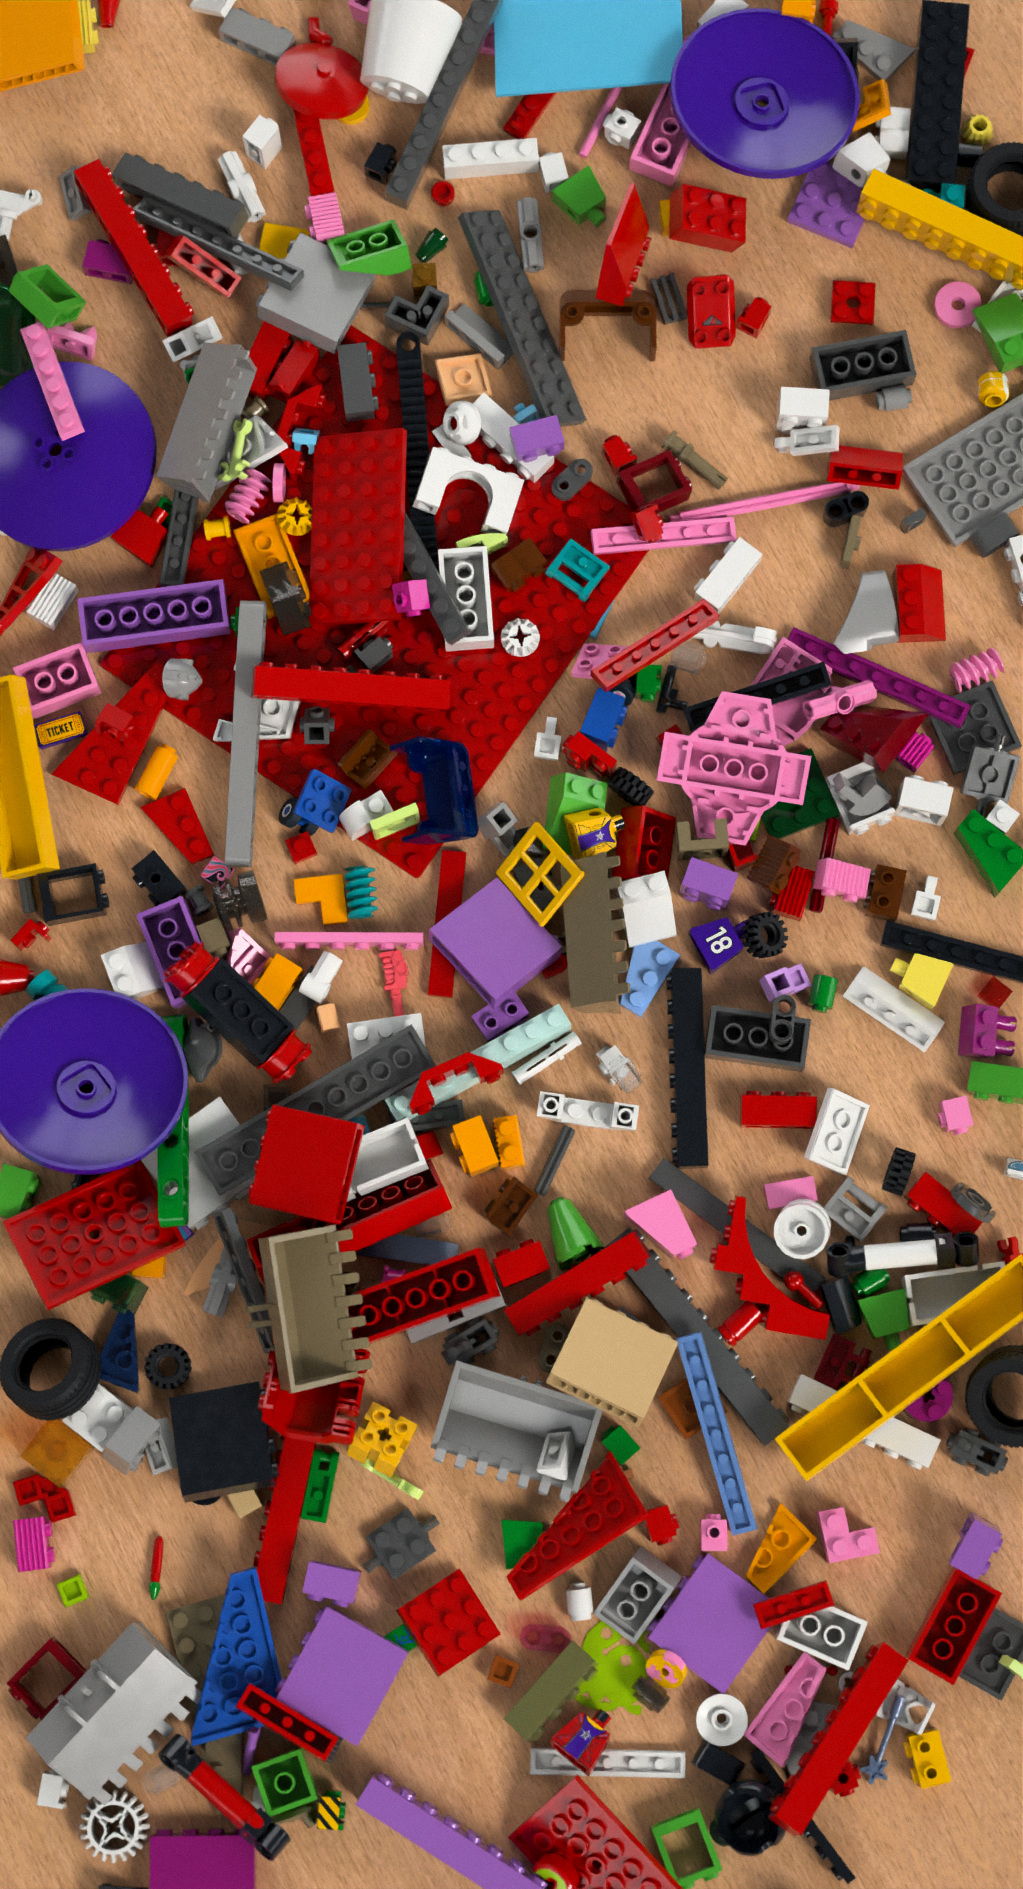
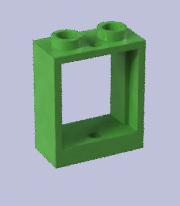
(50, 314)
(676, 1823)

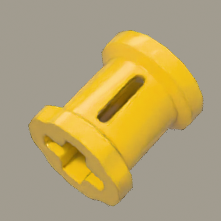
(217, 528)

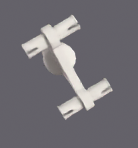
(14, 205)

